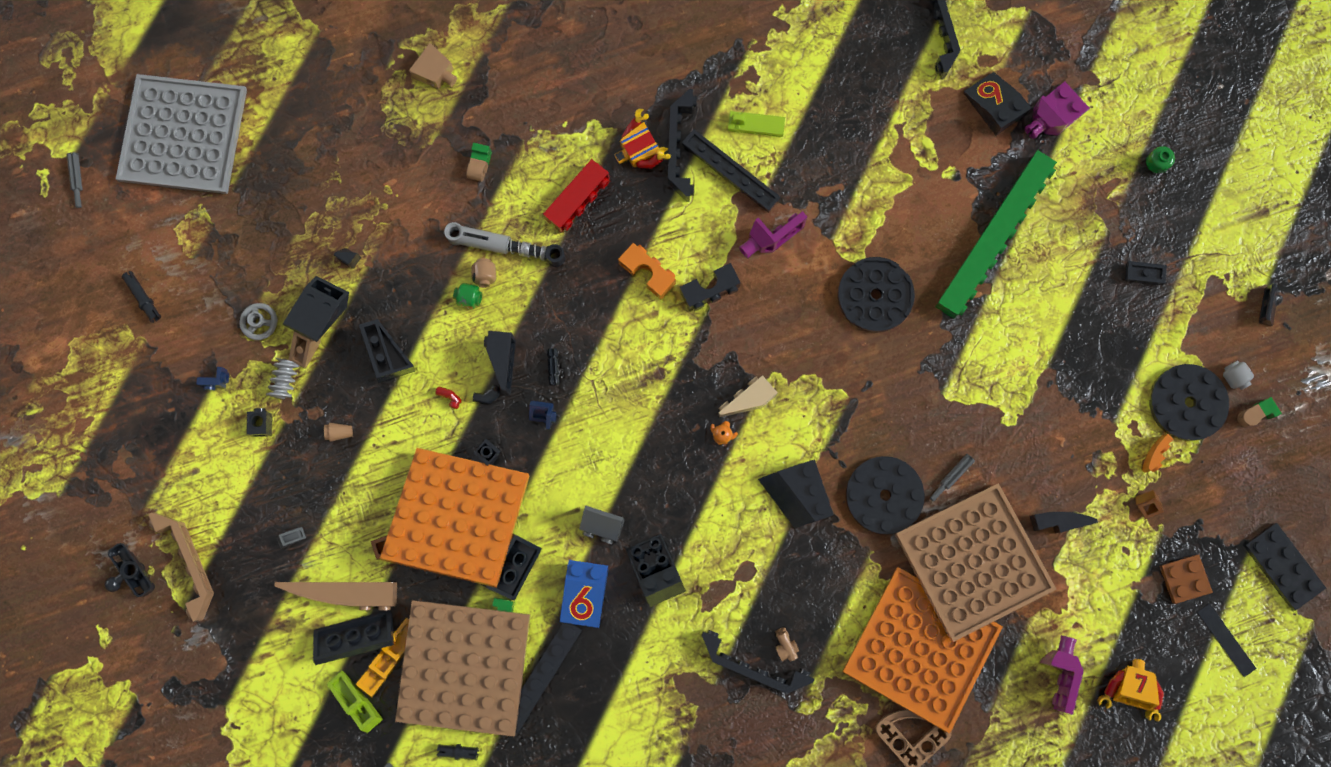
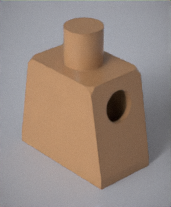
(433, 68)

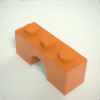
(636, 258)

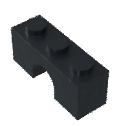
(697, 296)

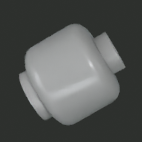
(1238, 375)

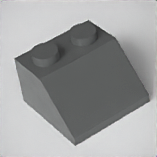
(601, 524)

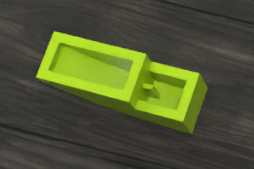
(354, 702)

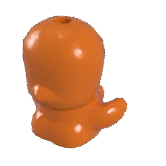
(723, 428)

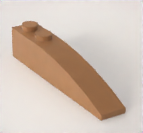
(346, 593)

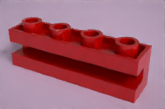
(576, 196)

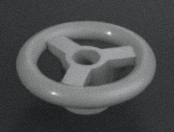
(252, 318)

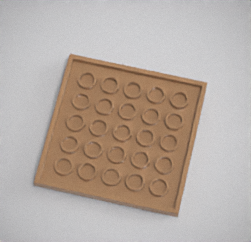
(975, 562)
(463, 668)

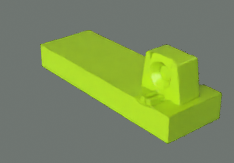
(756, 124)

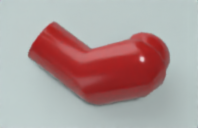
(449, 394)

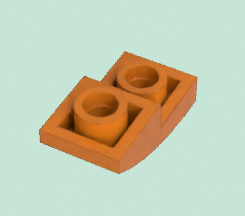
(1154, 456)

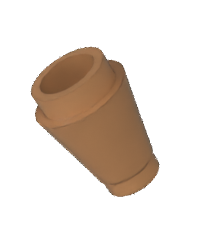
(337, 431)

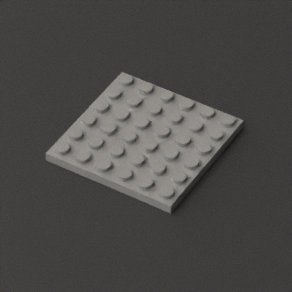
(181, 134)

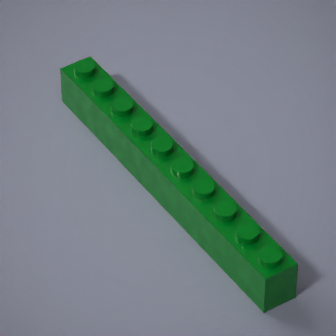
(995, 235)

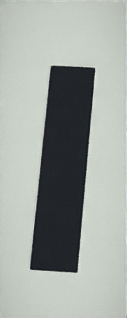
(1227, 640)

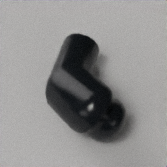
(488, 397)

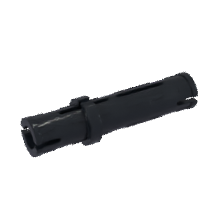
(140, 295)

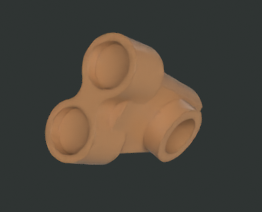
(786, 649)

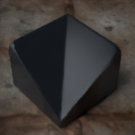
(347, 257)

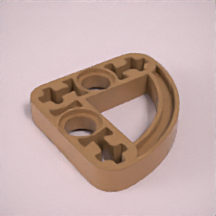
(921, 756)

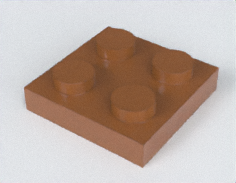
(1186, 579)

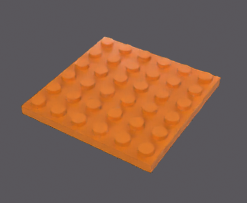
(455, 517)
(912, 658)

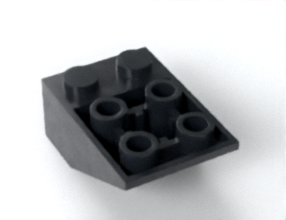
(317, 308)
(655, 570)

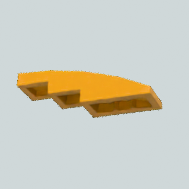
(384, 662)

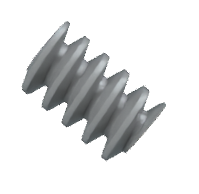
(282, 379)

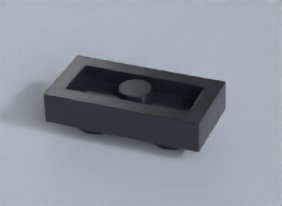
(1145, 273)

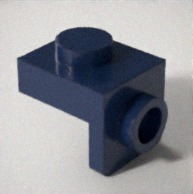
(210, 384)
(542, 413)

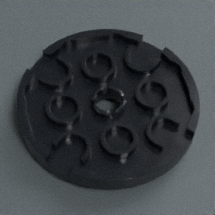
(880, 275)
(1209, 404)
(905, 495)

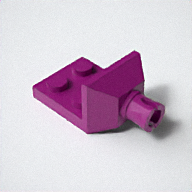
(1056, 111)
(765, 242)
(1071, 677)

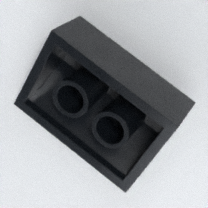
(517, 566)

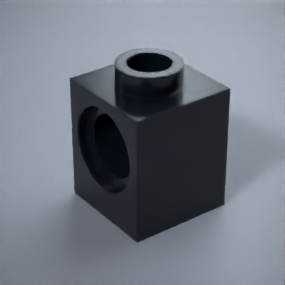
(265, 429)

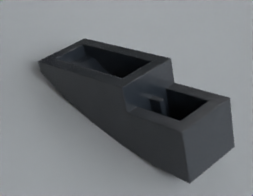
(1061, 521)

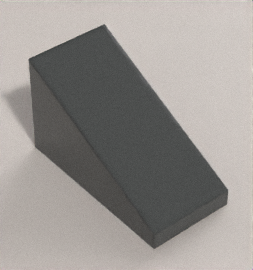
(290, 537)

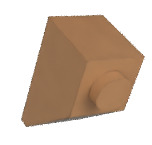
(302, 349)

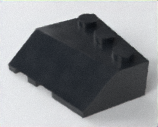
(799, 493)

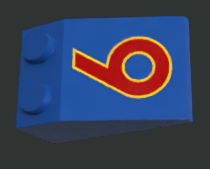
(584, 593)

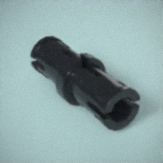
(457, 752)

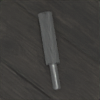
(75, 176)
(953, 476)

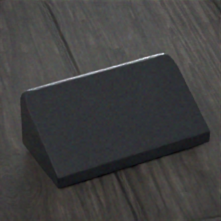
(1269, 305)

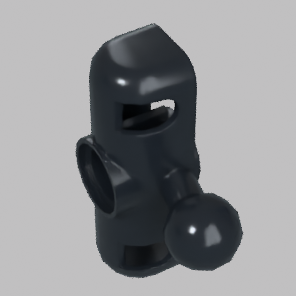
(139, 578)

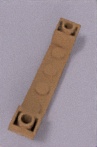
(198, 607)

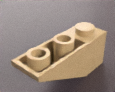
(754, 397)

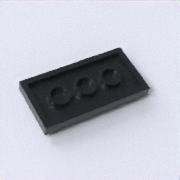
(1284, 566)
(353, 637)

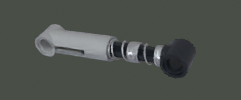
(502, 244)

